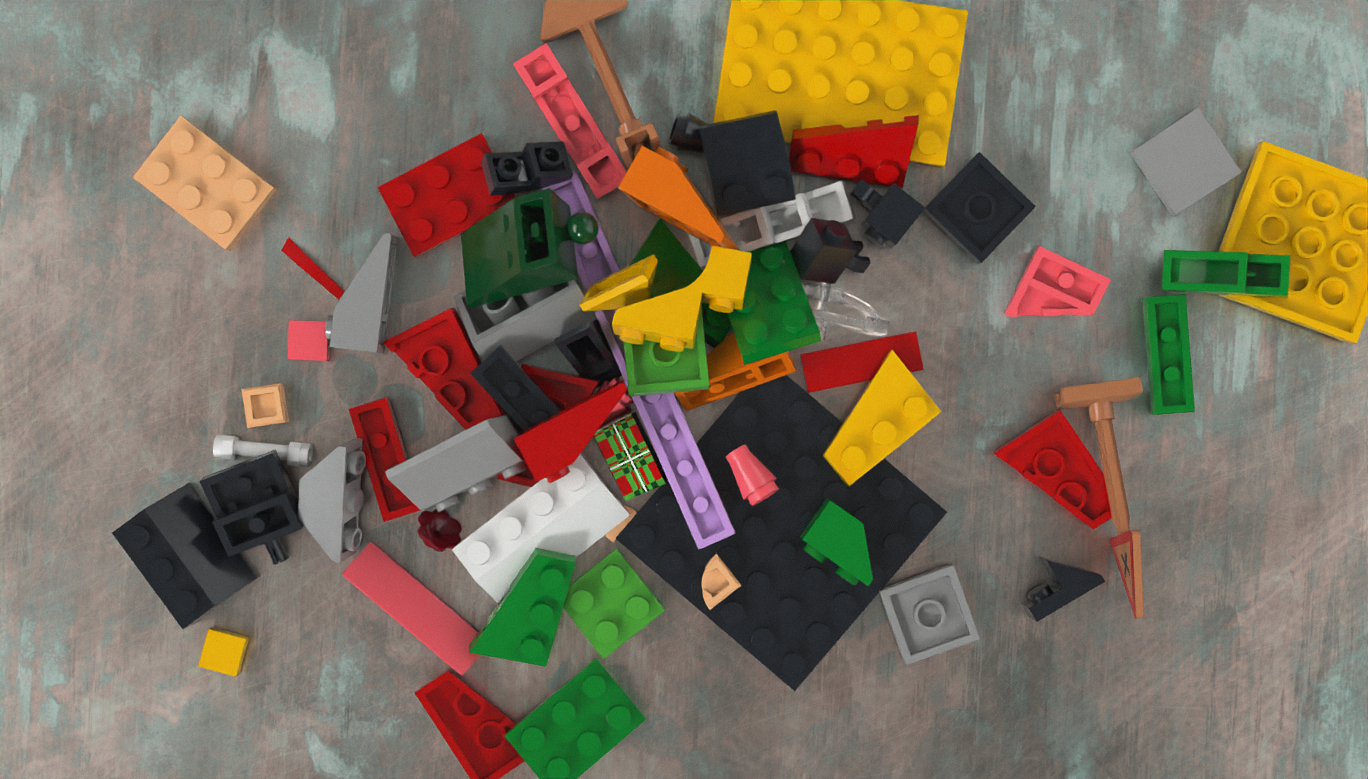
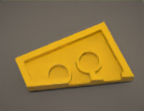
(881, 421)

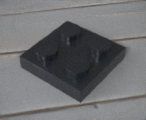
(979, 208)

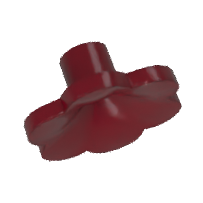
(439, 530)

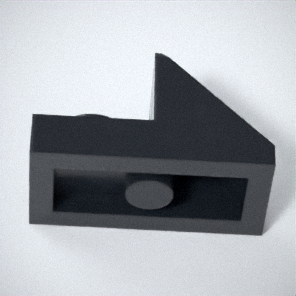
(1068, 585)

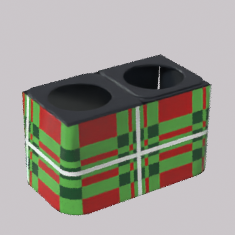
(630, 456)

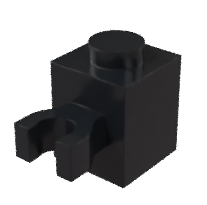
(889, 215)
(826, 251)

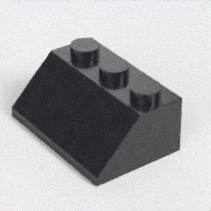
(184, 556)

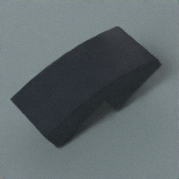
(533, 168)

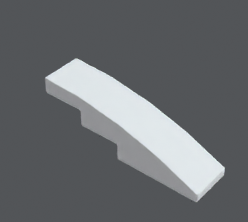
(781, 221)

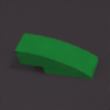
(1226, 273)

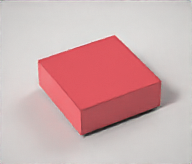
(308, 341)

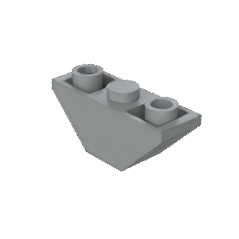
(332, 500)

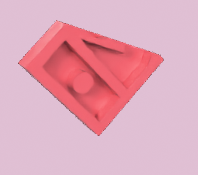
(1056, 287)

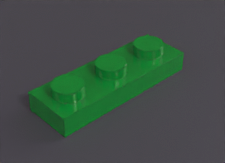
(1168, 354)

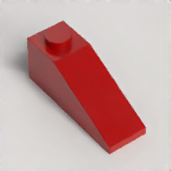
(562, 437)

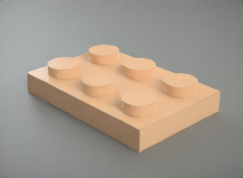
(204, 183)

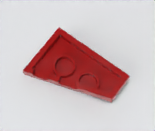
(443, 359)
(1060, 466)
(470, 726)

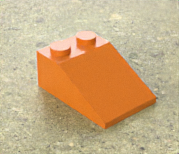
(665, 190)

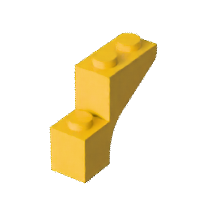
(675, 316)

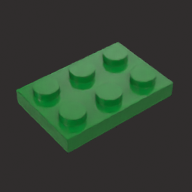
(774, 309)
(575, 725)

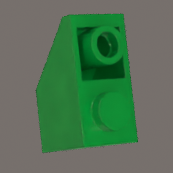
(841, 539)

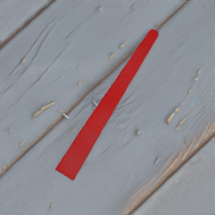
(311, 268)

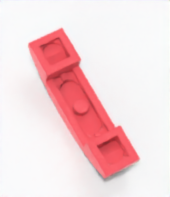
(571, 120)

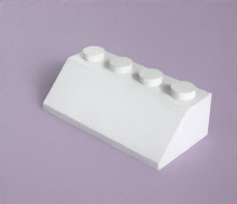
(549, 516)

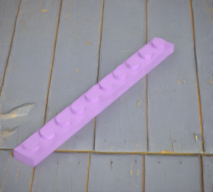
(659, 412)

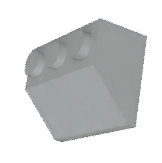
(525, 320)
(460, 464)

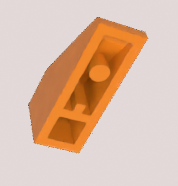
(730, 375)

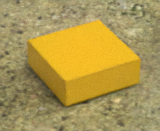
(223, 651)

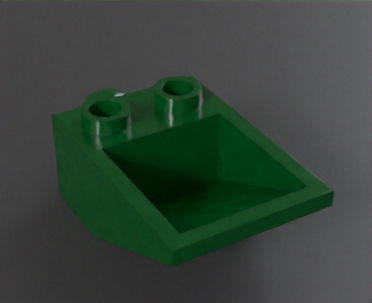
(523, 247)

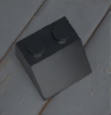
(747, 163)

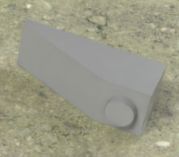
(363, 309)

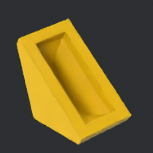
(622, 288)

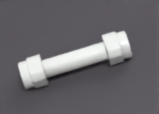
(231, 447)

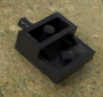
(253, 505)

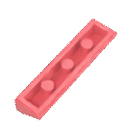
(413, 606)

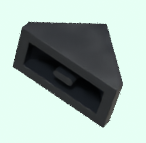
(589, 352)

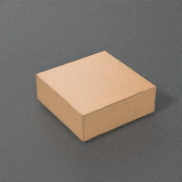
(265, 405)

